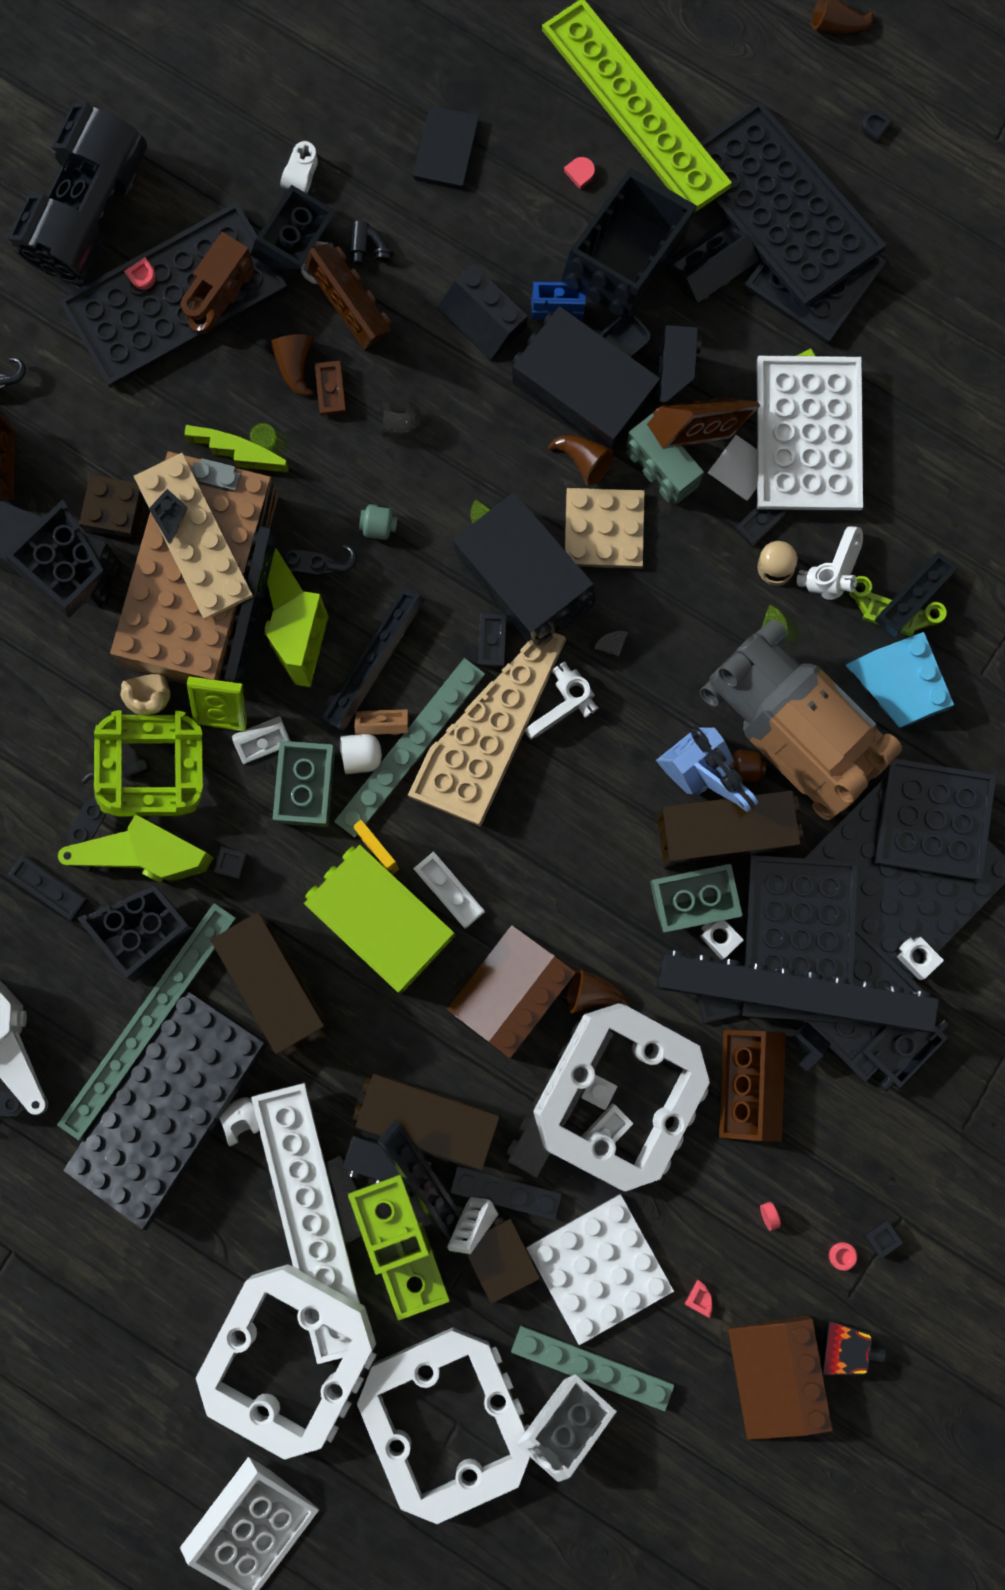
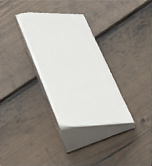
(260, 739)

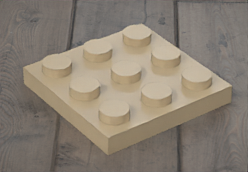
(605, 527)

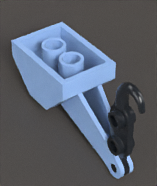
(700, 762)

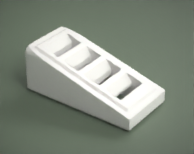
(476, 1216)

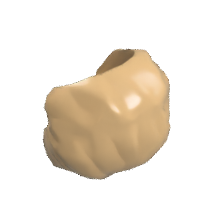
(145, 694)

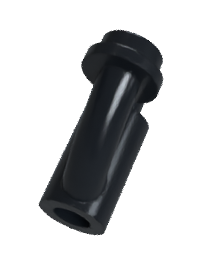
(360, 236)

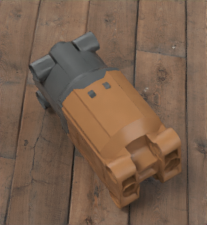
(801, 721)

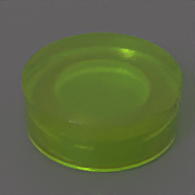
(263, 435)

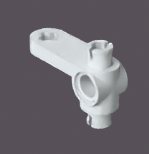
(835, 577)
(566, 680)

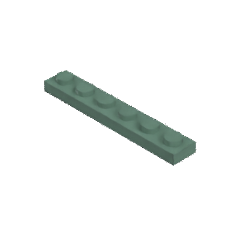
(592, 1368)

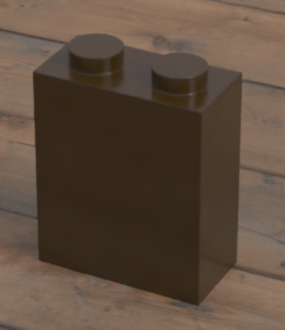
(502, 1260)

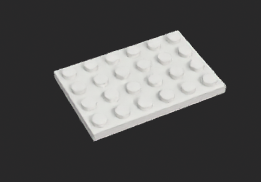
(809, 433)

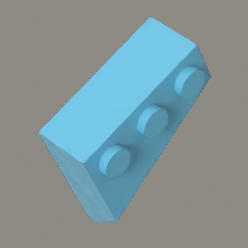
(904, 680)

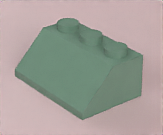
(696, 898)

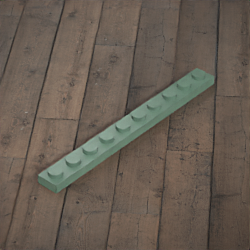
(145, 1023)

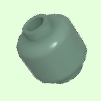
(377, 522)

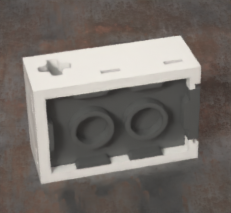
(566, 1428)

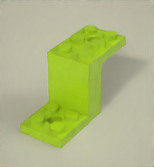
(398, 1247)

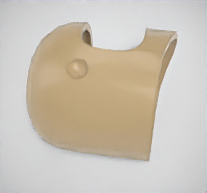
(777, 560)

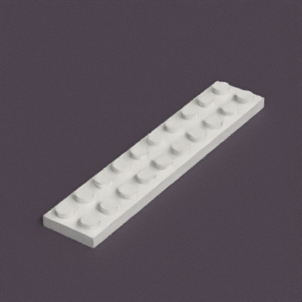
(306, 1202)

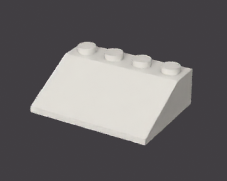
(248, 1528)

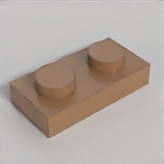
(381, 722)

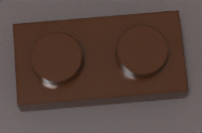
(330, 388)

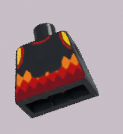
(847, 1350)

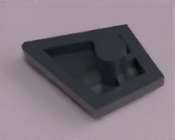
(168, 514)

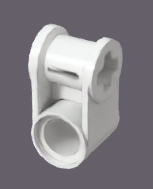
(300, 171)

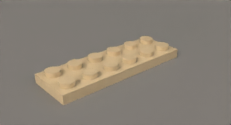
(199, 543)

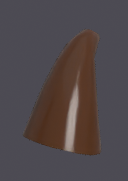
(838, 17)
(291, 355)
(589, 456)
(592, 991)

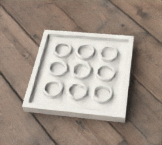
(599, 1269)

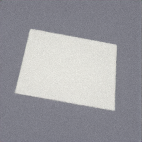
(737, 467)

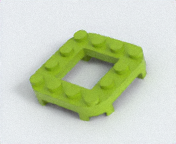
(148, 729)

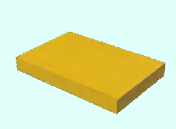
(376, 847)

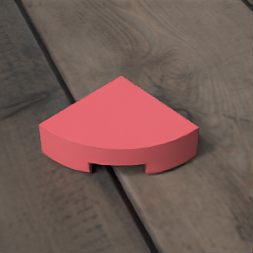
(700, 1299)

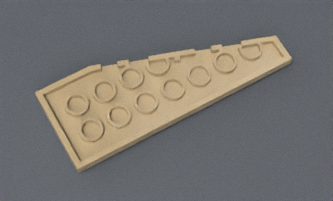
(473, 755)

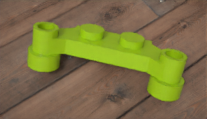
(873, 604)

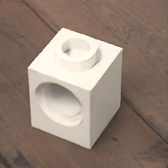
(728, 946)
(930, 962)

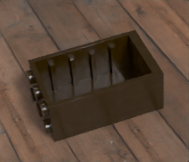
(726, 831)
(271, 985)
(431, 1119)

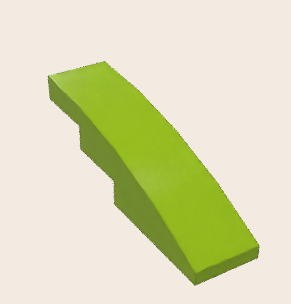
(245, 453)

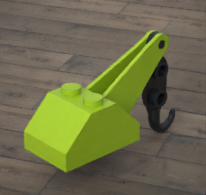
(299, 616)
(139, 847)

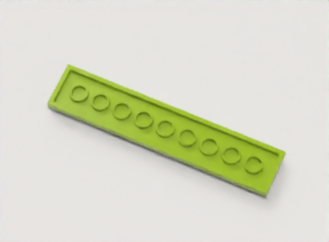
(636, 105)

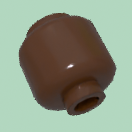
(749, 766)

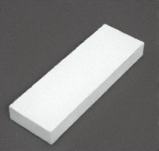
(449, 890)

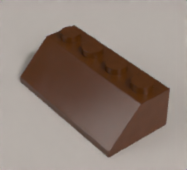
(700, 421)
(752, 1085)

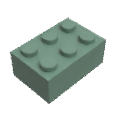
(670, 467)
(304, 784)

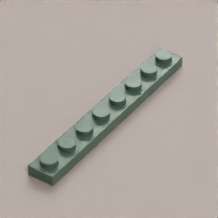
(410, 746)

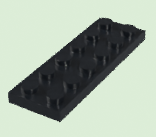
(248, 616)

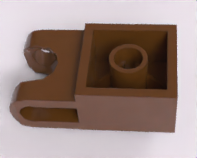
(217, 282)

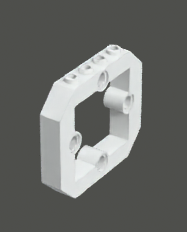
(681, 1104)
(241, 1412)
(458, 1494)

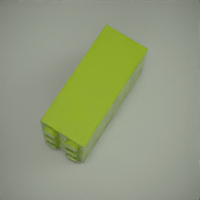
(379, 918)

